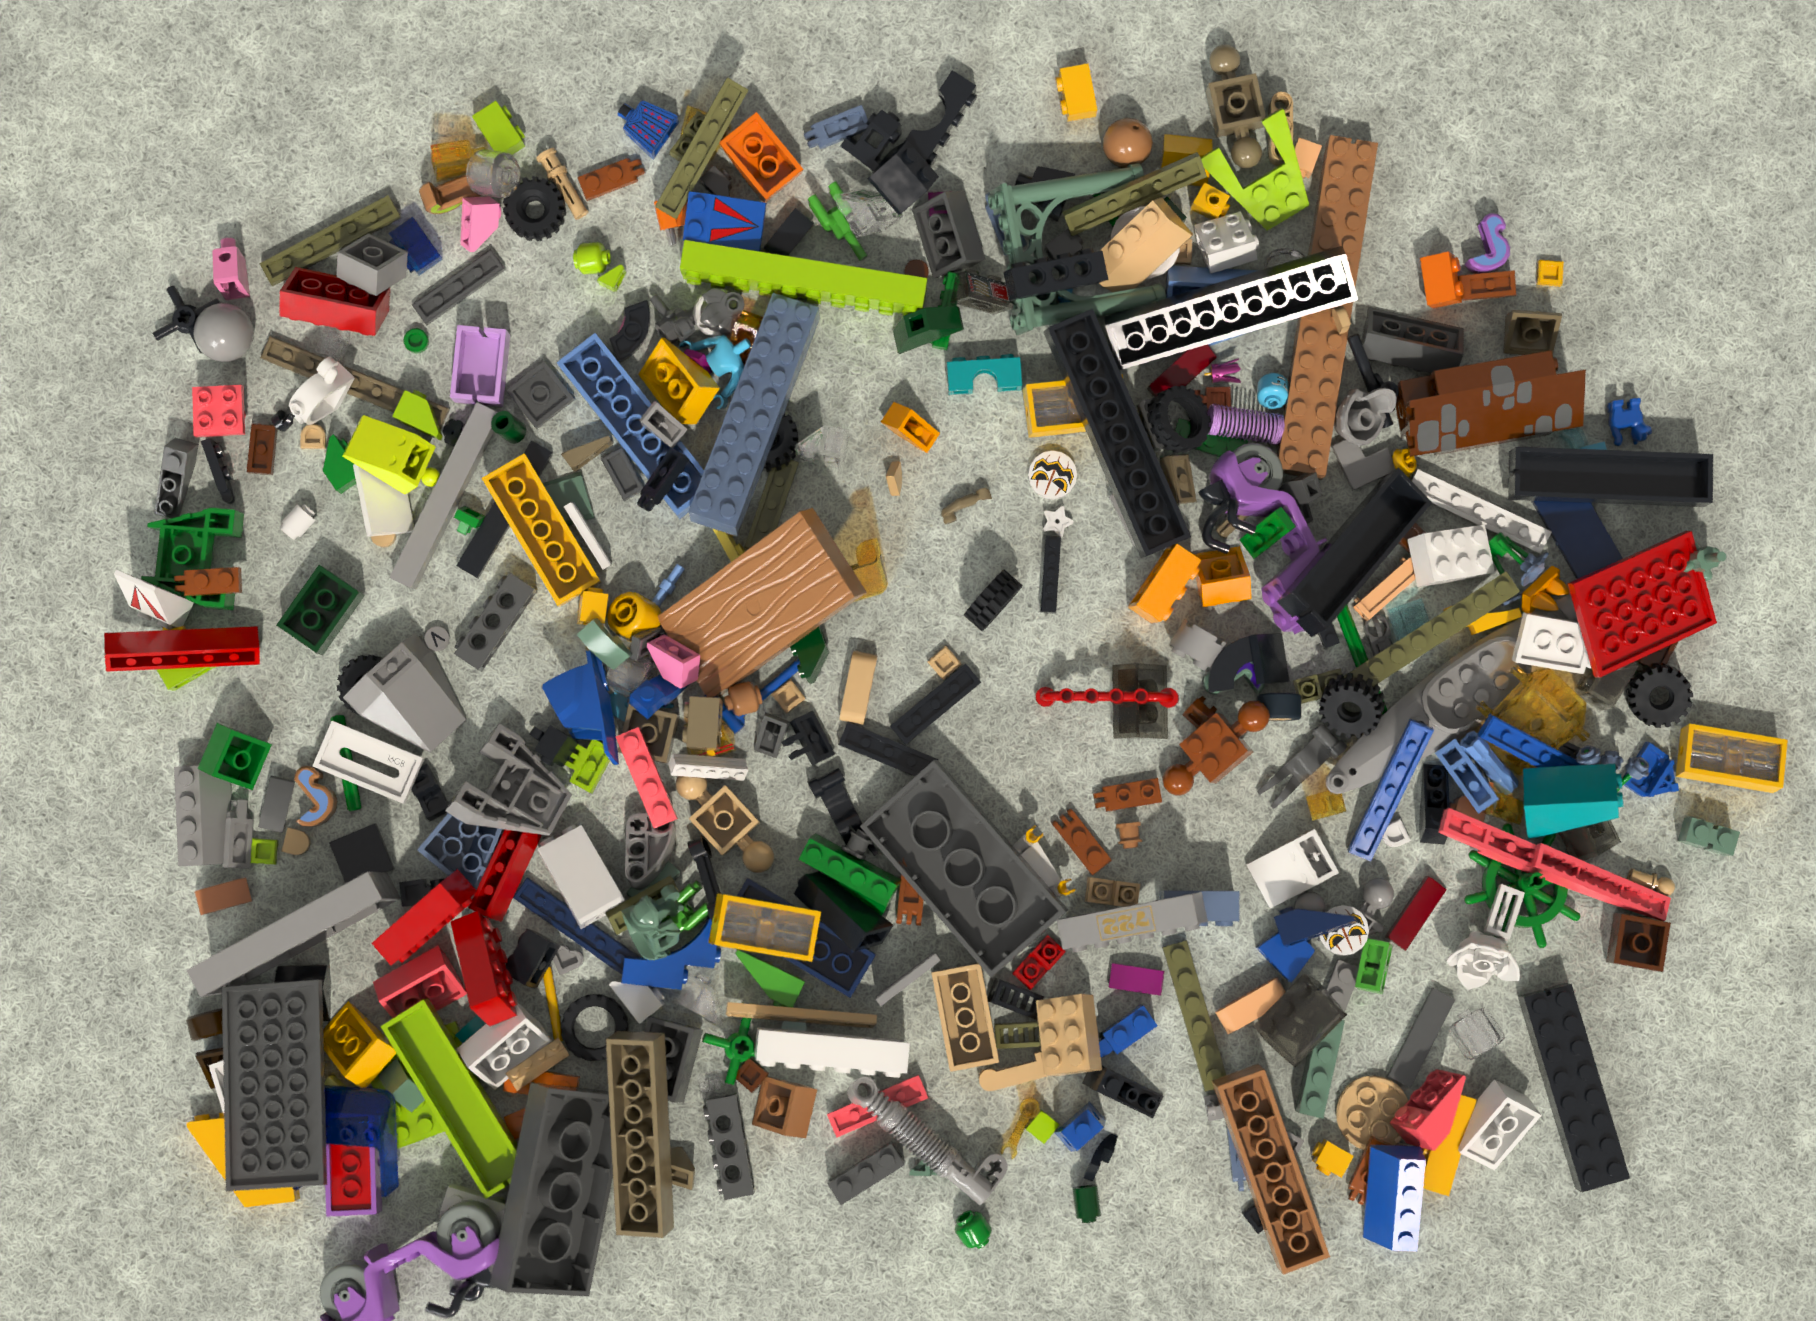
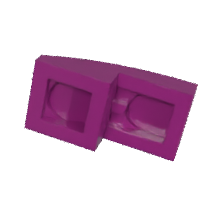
(1136, 979)

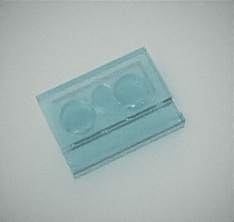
(1407, 618)

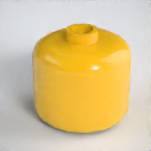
(631, 614)

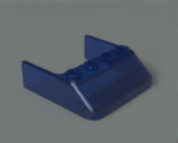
(367, 1120)

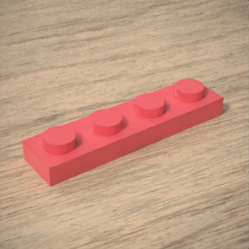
(646, 777)
(854, 1116)

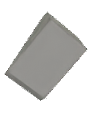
(662, 424)

